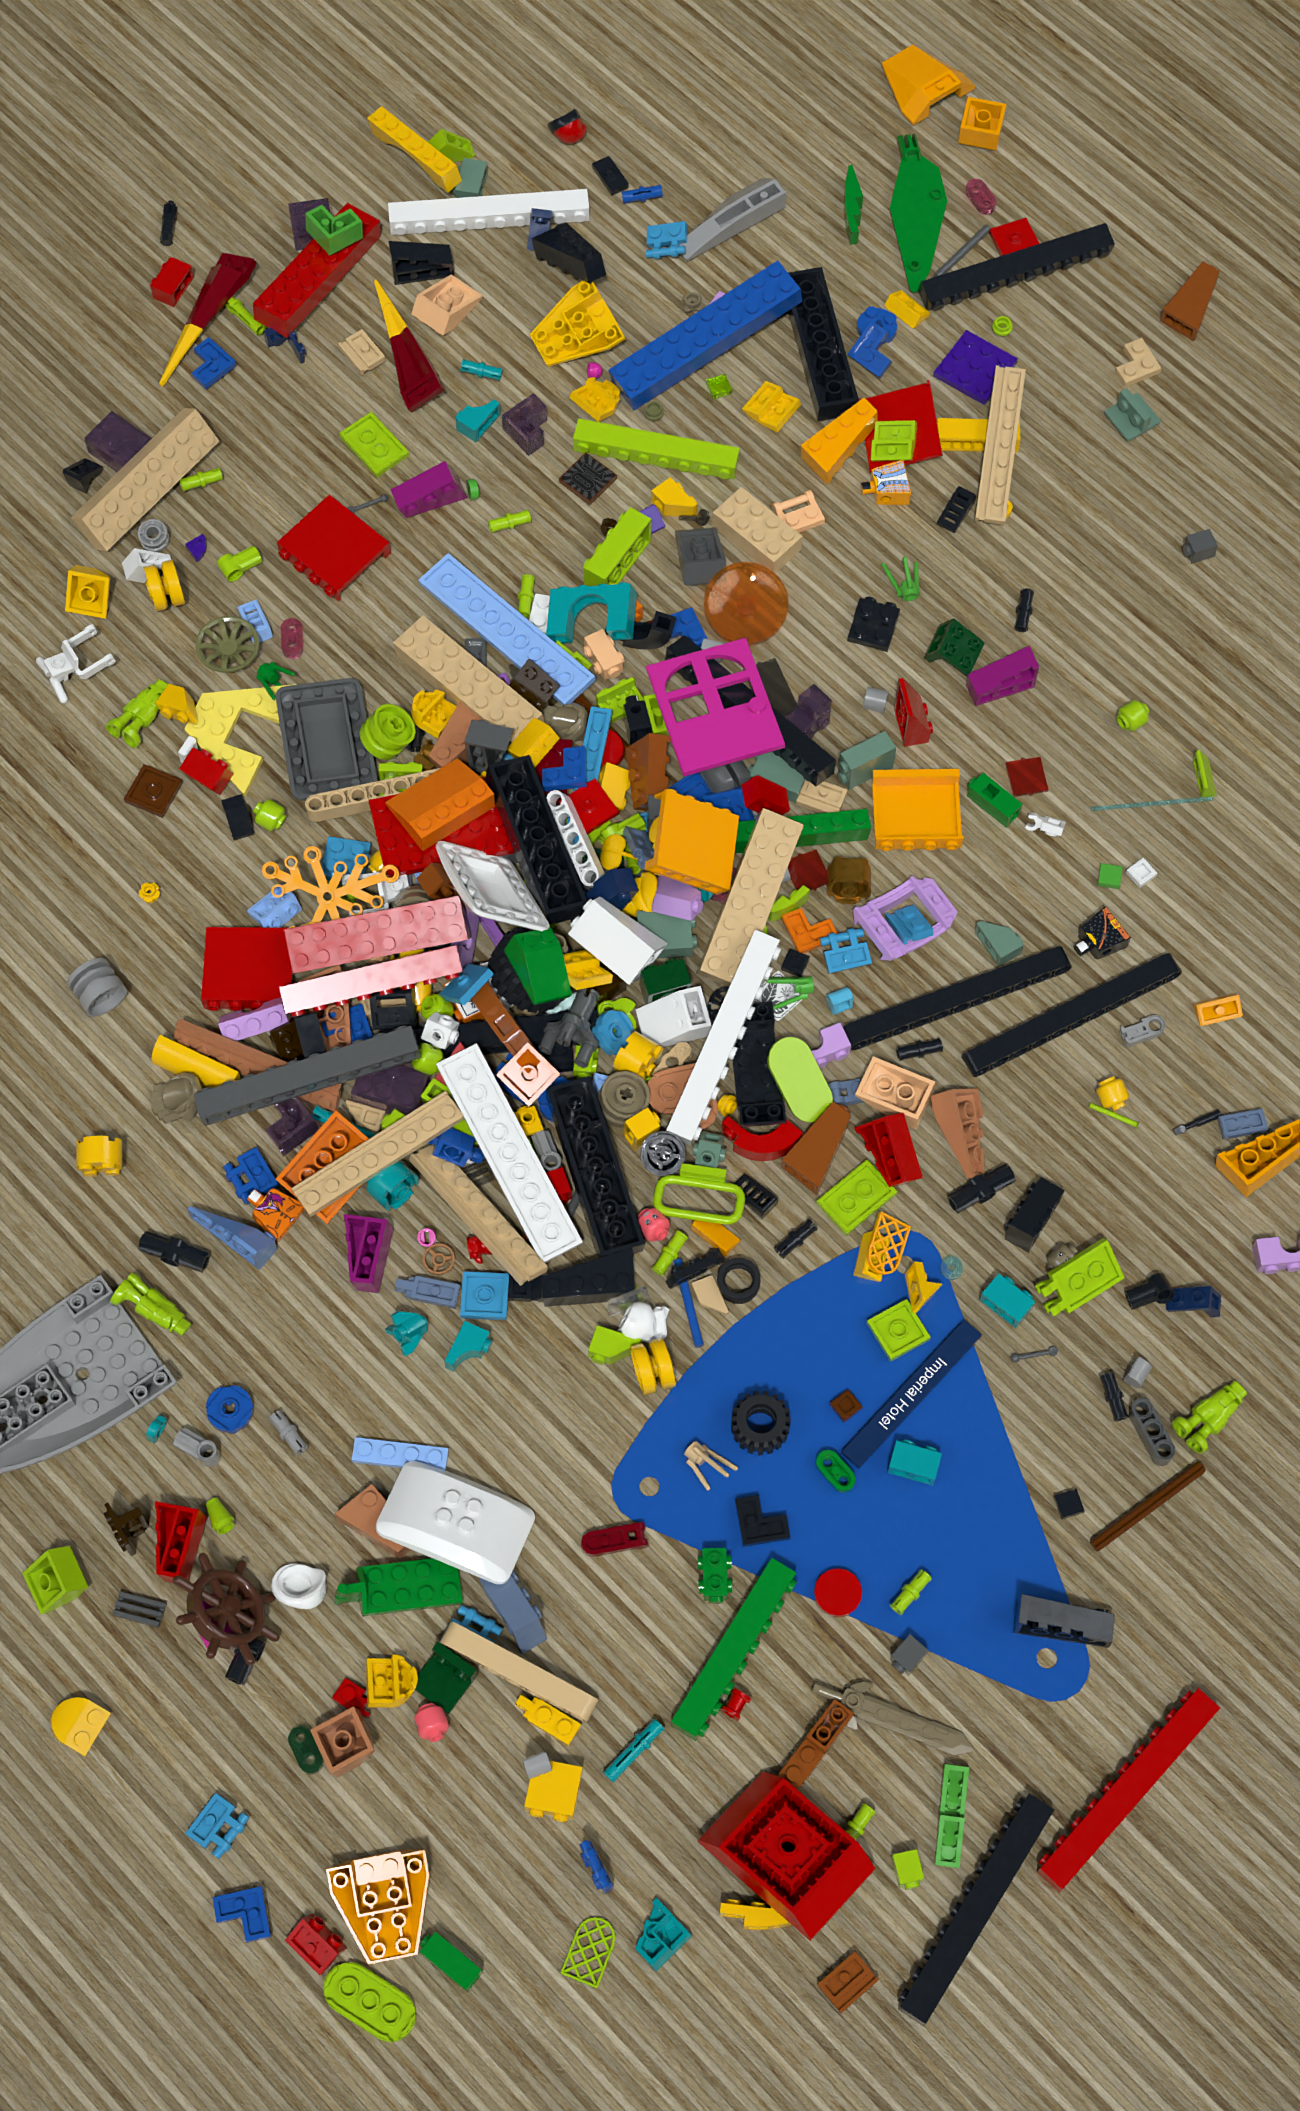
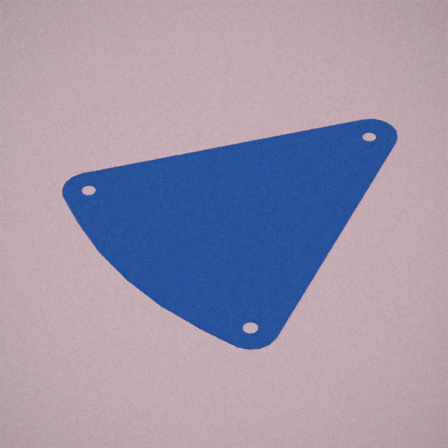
(966, 1531)

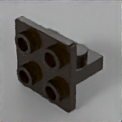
(535, 685)
(287, 1041)
(127, 1525)

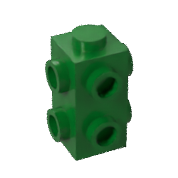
(714, 1583)

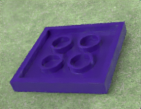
(972, 366)

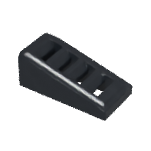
(963, 498)
(771, 1199)

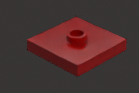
(1013, 236)
(593, 806)

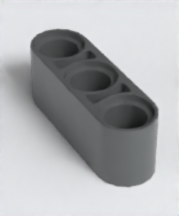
(1151, 1443)

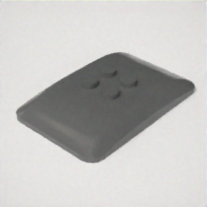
(323, 736)

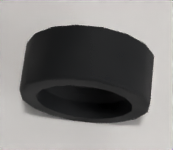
(738, 1263)

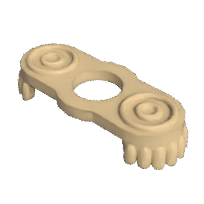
(680, 1051)

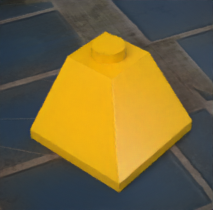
(87, 591)

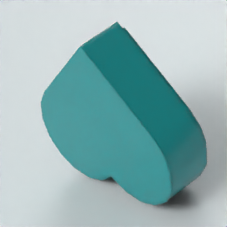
(156, 1428)

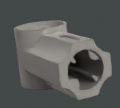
(545, 1150)
(196, 1447)

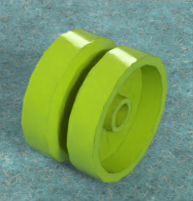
(387, 731)

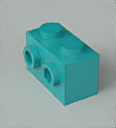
(1007, 1300)
(915, 1462)

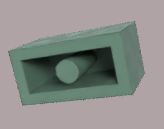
(473, 178)

